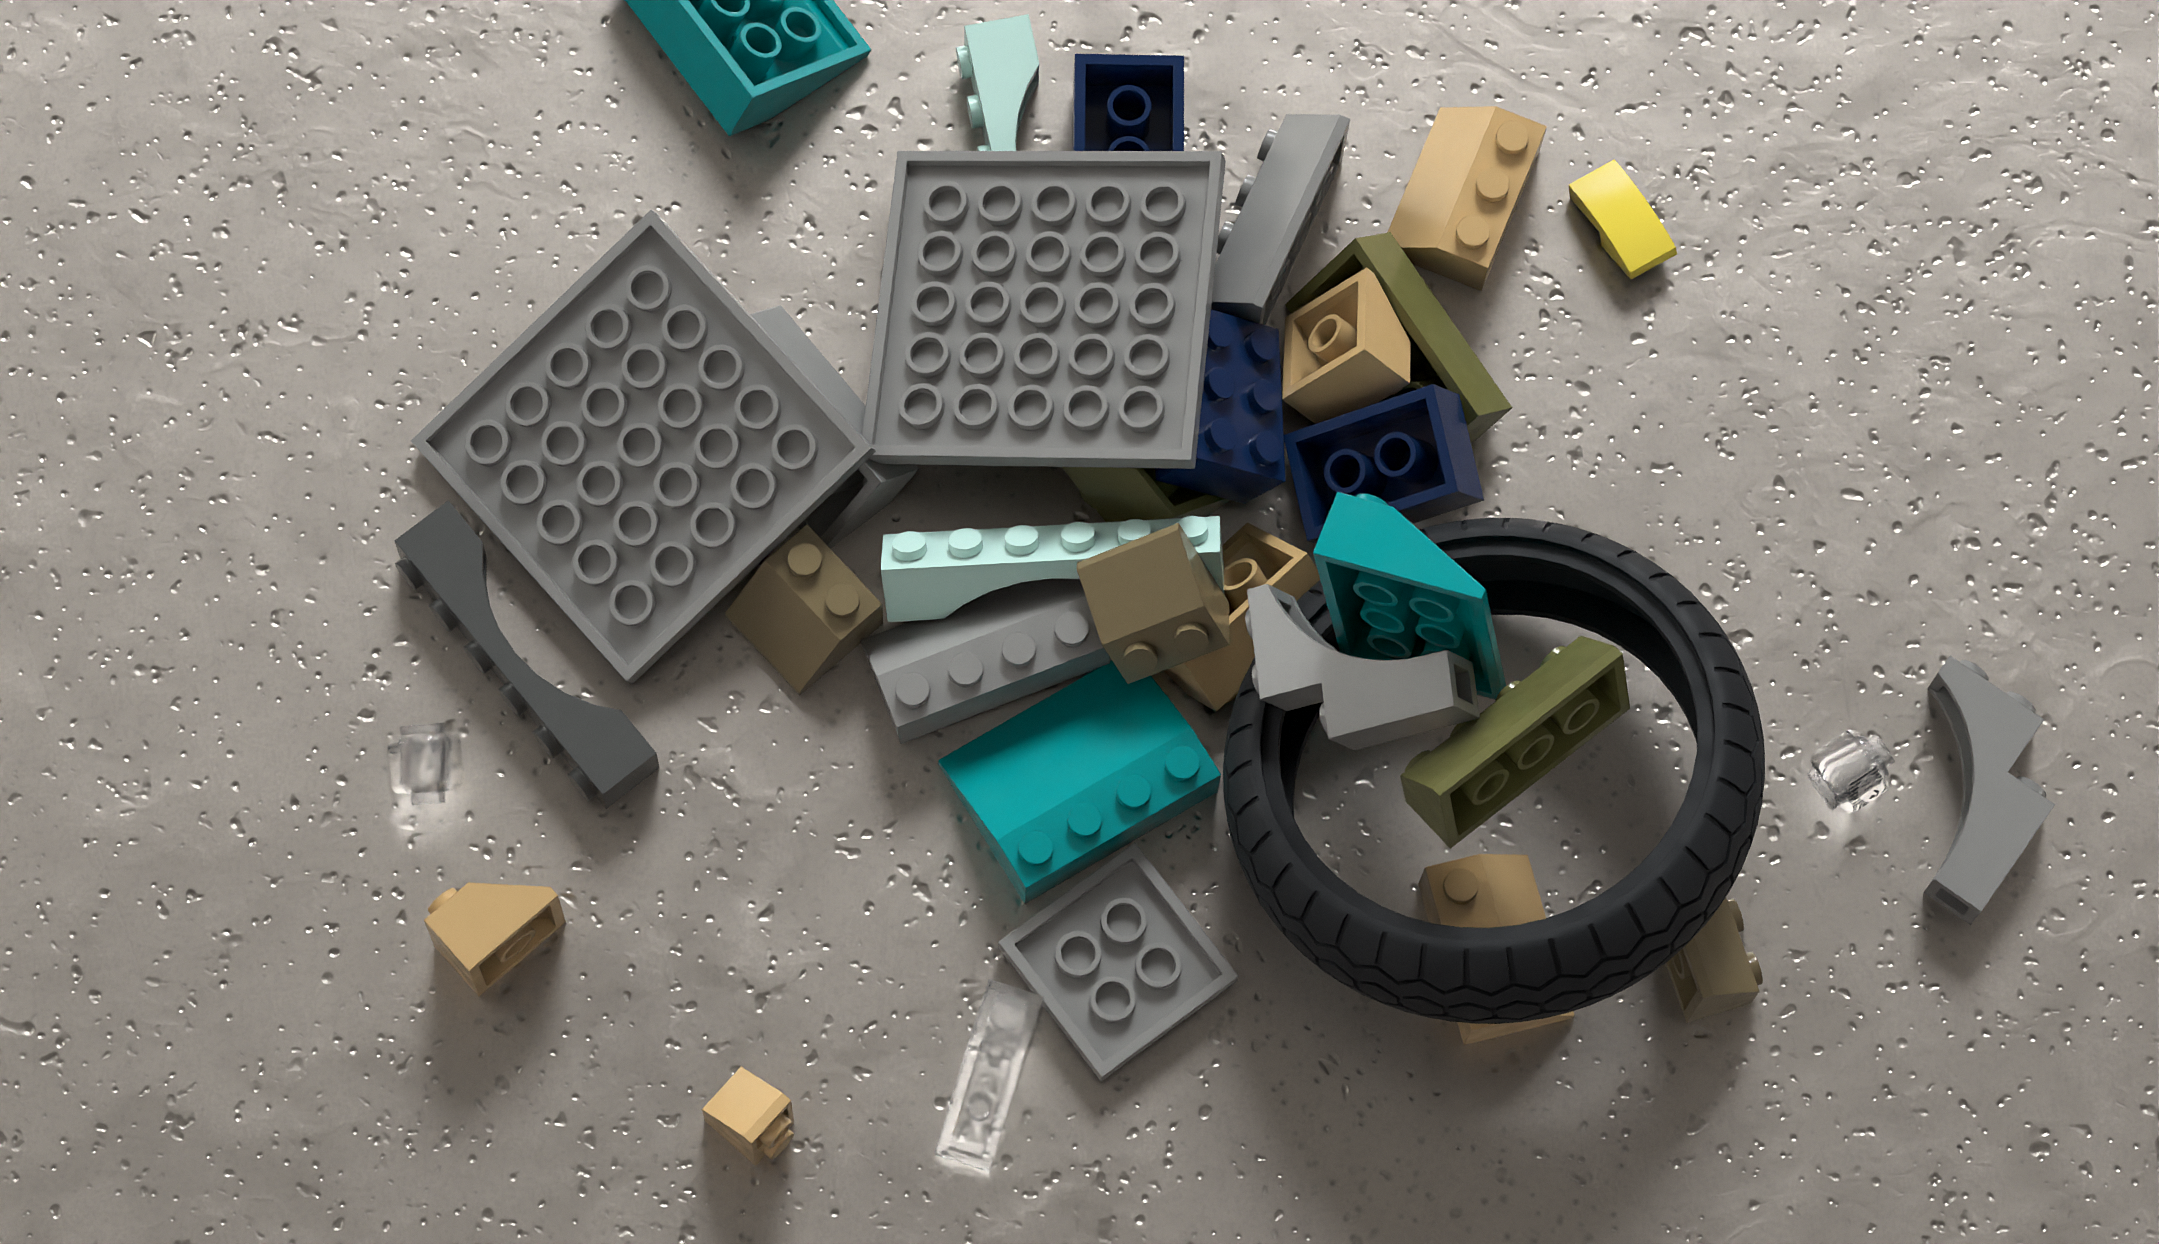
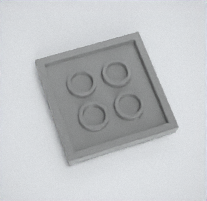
(1118, 961)

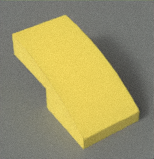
(1624, 219)

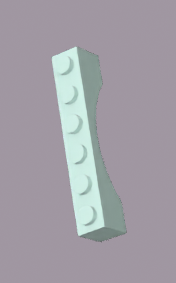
(1004, 76)
(942, 570)

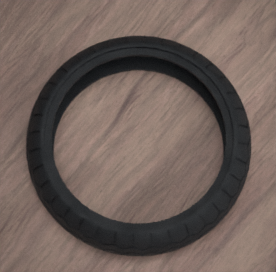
(1571, 956)

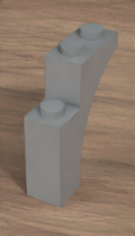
(1362, 698)
(1997, 808)

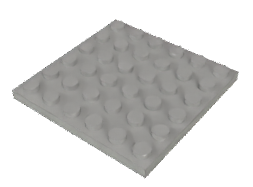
(1045, 308)
(642, 446)

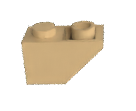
(751, 1116)

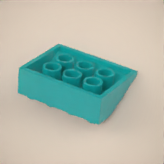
(753, 54)
(1400, 593)
(1079, 777)

